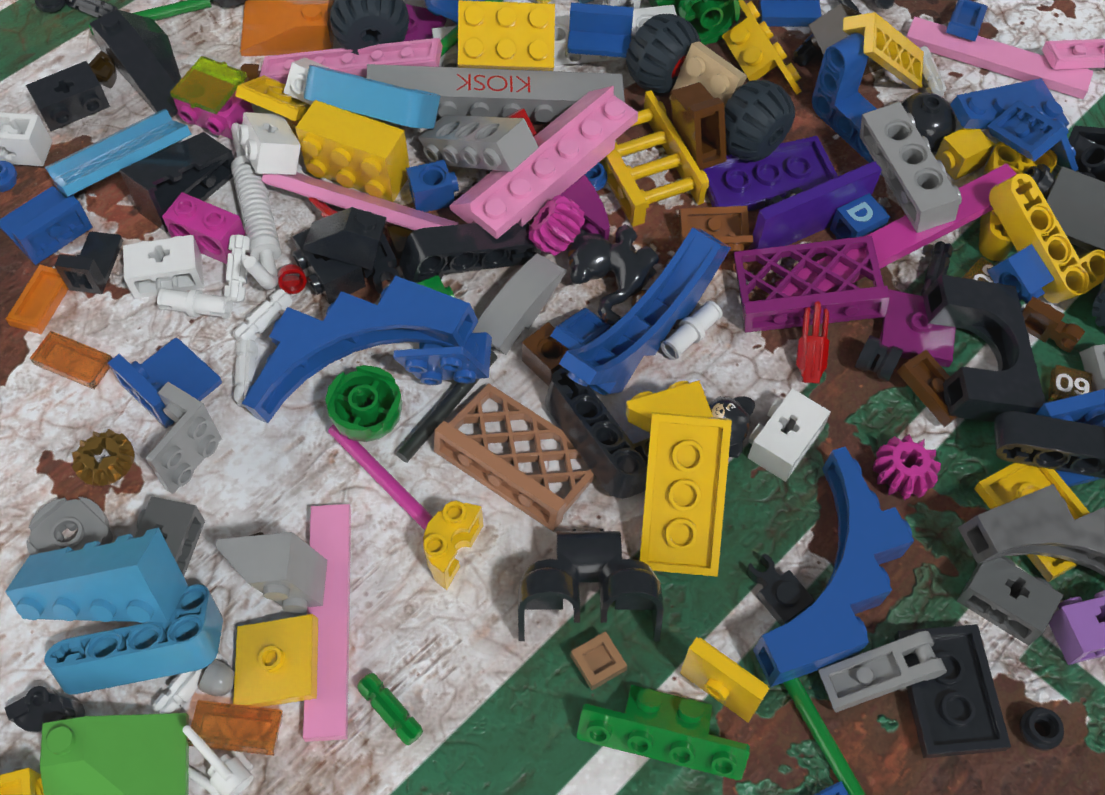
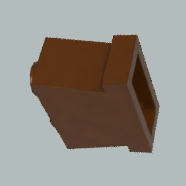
(700, 124)

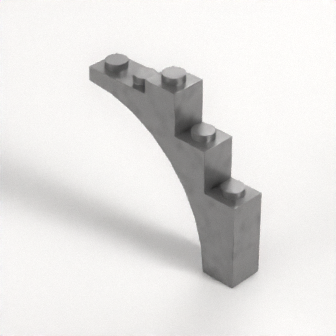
(1038, 526)

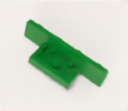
(664, 730)

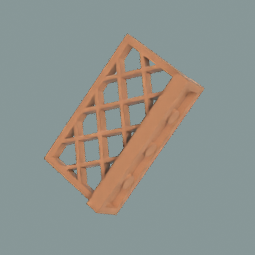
(496, 470)

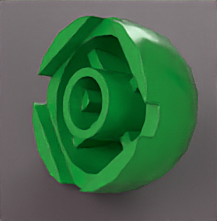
(710, 17)
(364, 403)

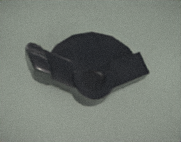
(40, 707)

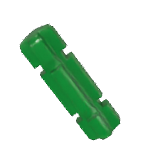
(390, 708)

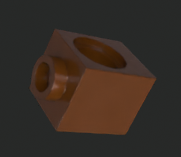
(538, 347)

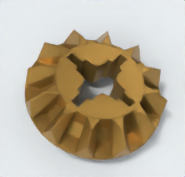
(111, 468)

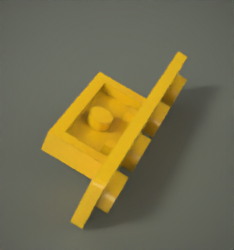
(753, 49)

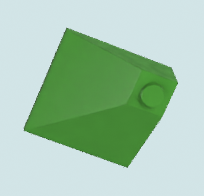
(116, 755)

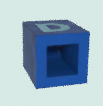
(859, 218)

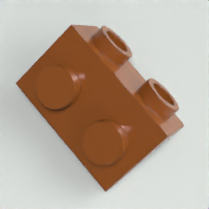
(724, 223)

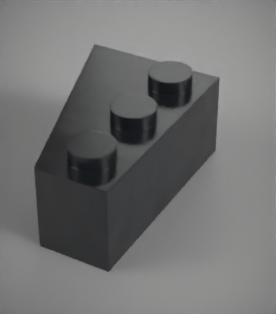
(191, 167)

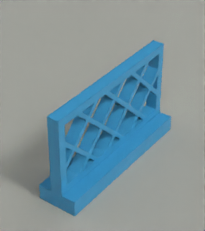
(116, 152)

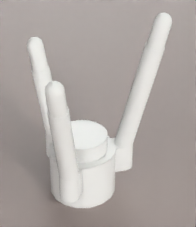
(227, 774)

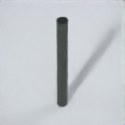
(437, 416)

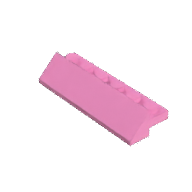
(565, 153)

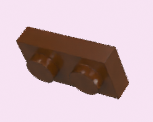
(926, 380)

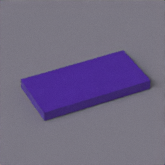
(751, 183)
(811, 209)

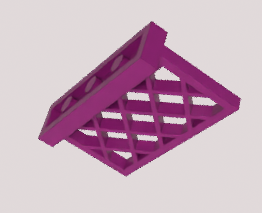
(782, 311)

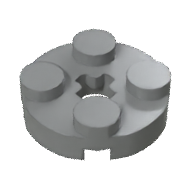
(72, 514)

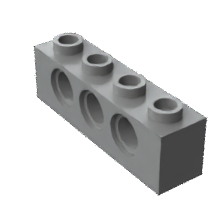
(479, 142)
(910, 167)

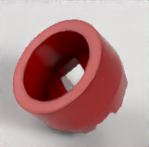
(291, 283)

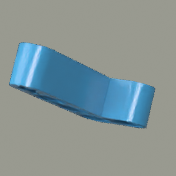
(372, 97)
(141, 650)

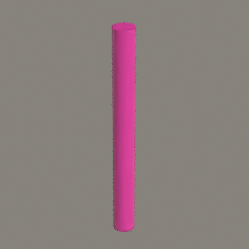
(383, 478)

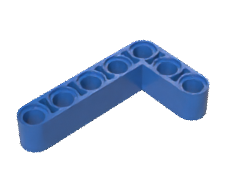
(837, 94)

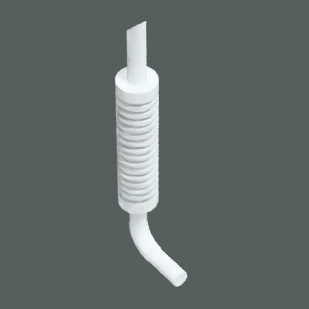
(256, 218)

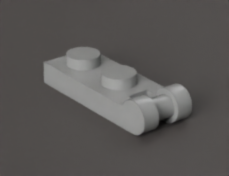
(881, 671)

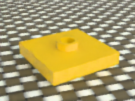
(270, 96)
(276, 662)
(723, 679)

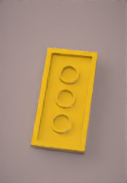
(685, 493)

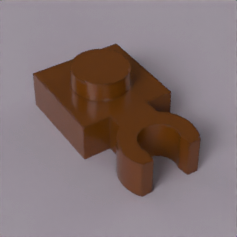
(1046, 323)

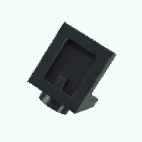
(93, 266)

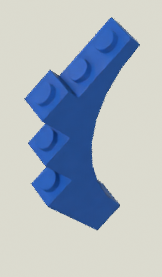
(352, 324)
(614, 356)
(829, 628)

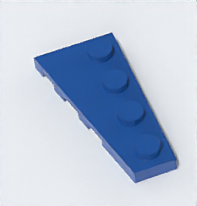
(981, 107)

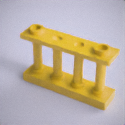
(623, 177)

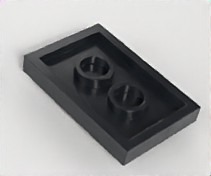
(960, 708)

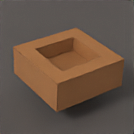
(598, 660)

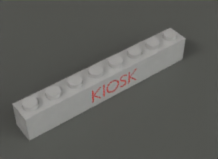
(498, 91)

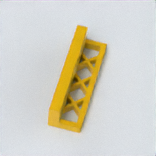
(888, 47)

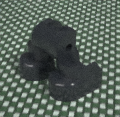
(590, 559)

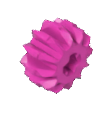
(556, 225)
(906, 467)

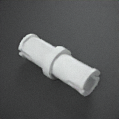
(195, 303)
(691, 330)

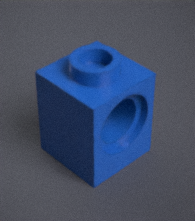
(432, 186)
(1024, 271)

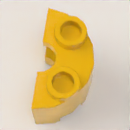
(447, 532)

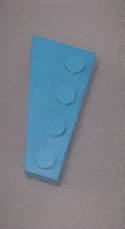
(101, 582)

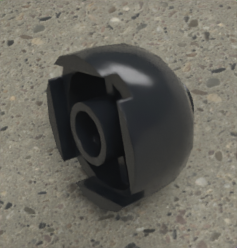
(932, 116)

